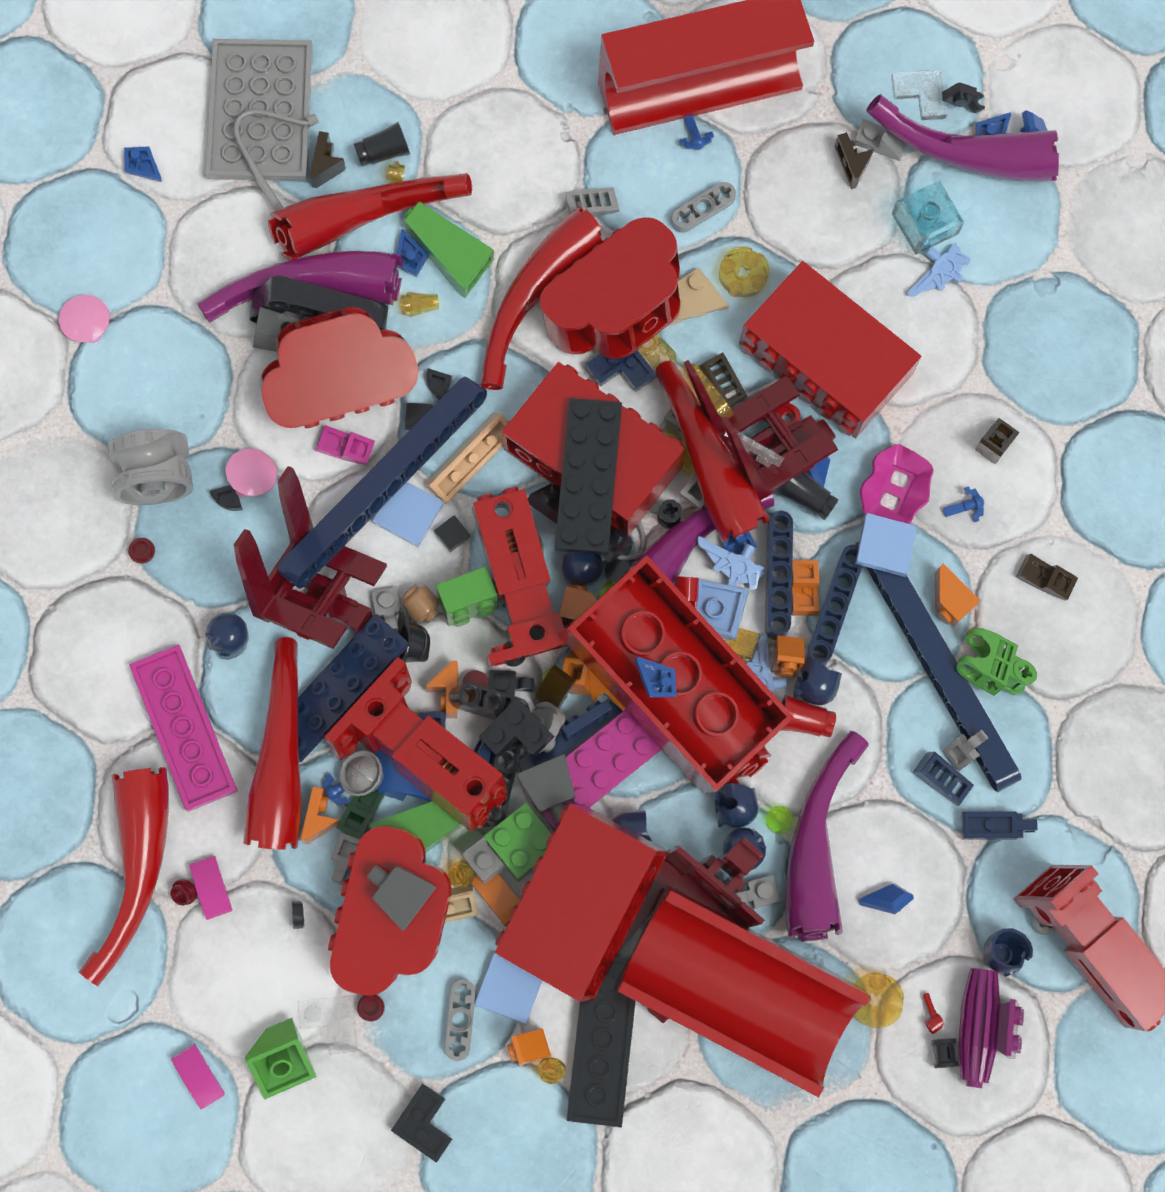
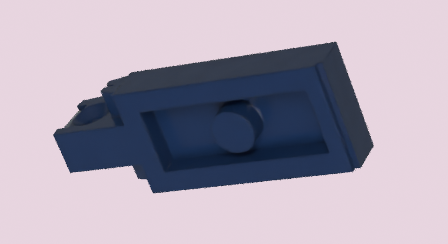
(996, 825)

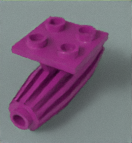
(986, 1027)

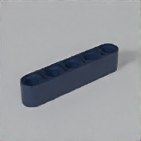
(779, 563)
(835, 594)

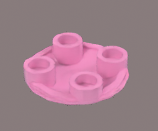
(84, 318)
(251, 472)

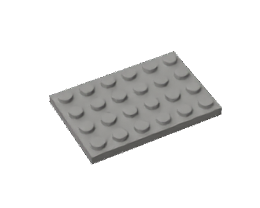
(259, 77)

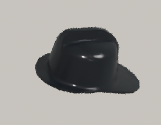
(416, 636)

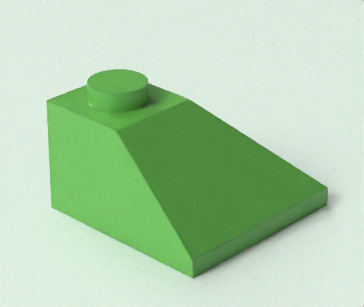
(279, 1059)

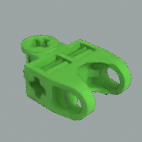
(995, 664)

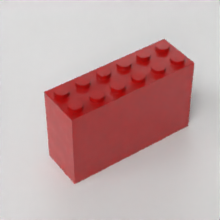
(829, 349)
(645, 455)
(580, 902)

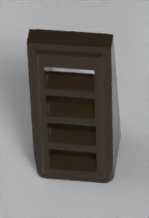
(725, 367)

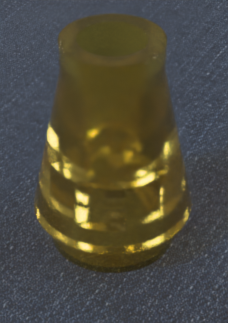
(418, 303)

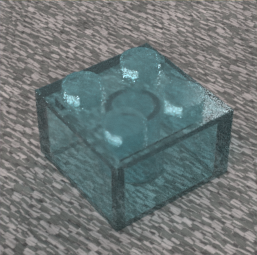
(927, 217)

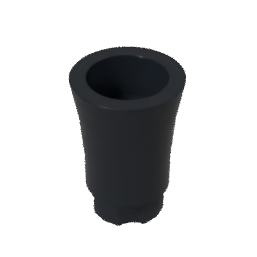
(382, 146)
(809, 495)

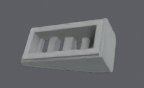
(590, 194)

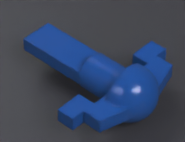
(697, 141)
(976, 502)
(334, 792)

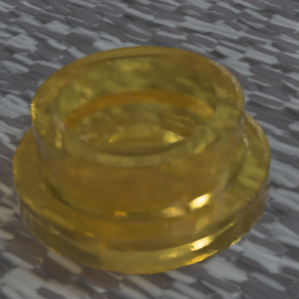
(395, 172)
(461, 874)
(551, 1070)

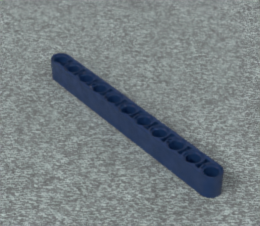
(381, 483)
(942, 671)

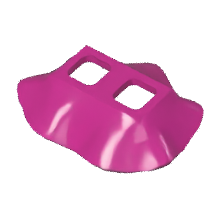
(911, 498)

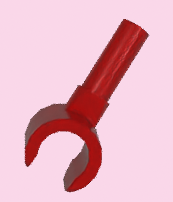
(935, 1022)

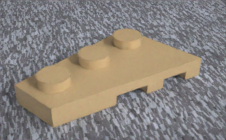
(698, 297)

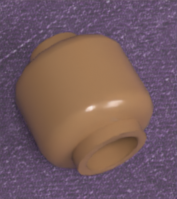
(420, 603)

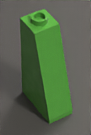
(449, 247)
(426, 821)

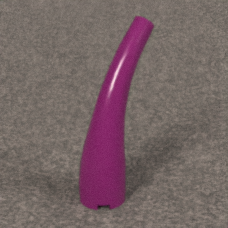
(1004, 156)
(357, 273)
(675, 546)
(810, 880)

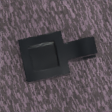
(962, 95)
(507, 683)

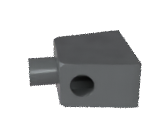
(268, 328)
(548, 786)
(400, 893)

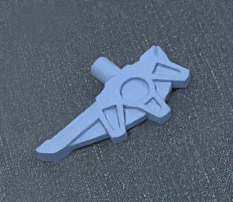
(945, 268)
(736, 567)
(761, 666)

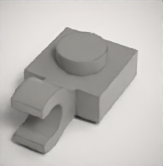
(387, 605)
(962, 751)
(341, 853)
(761, 892)

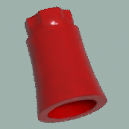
(809, 718)

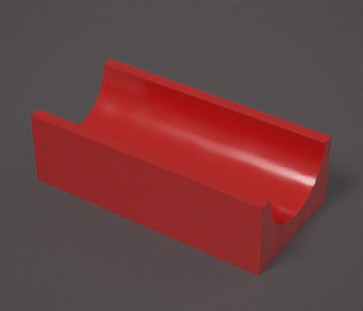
(701, 62)
(720, 703)
(740, 990)

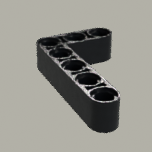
(310, 300)
(477, 706)

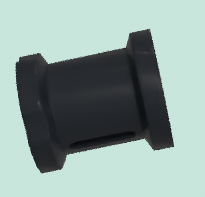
(674, 508)
(945, 1053)

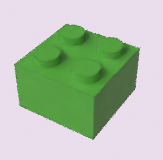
(467, 597)
(519, 841)

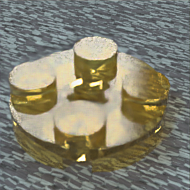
(744, 286)
(891, 1003)

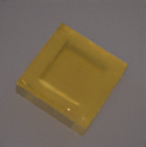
(745, 643)

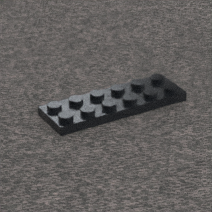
(588, 476)
(602, 1054)

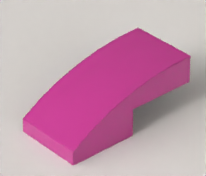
(345, 446)
(210, 888)
(197, 1076)

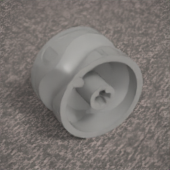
(151, 467)

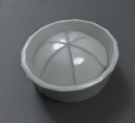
(361, 773)

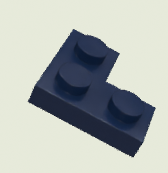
(633, 368)

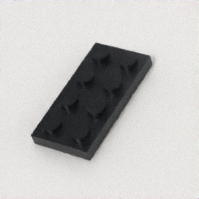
(547, 502)

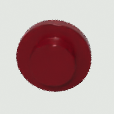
(141, 550)
(476, 677)
(183, 892)
(370, 1007)

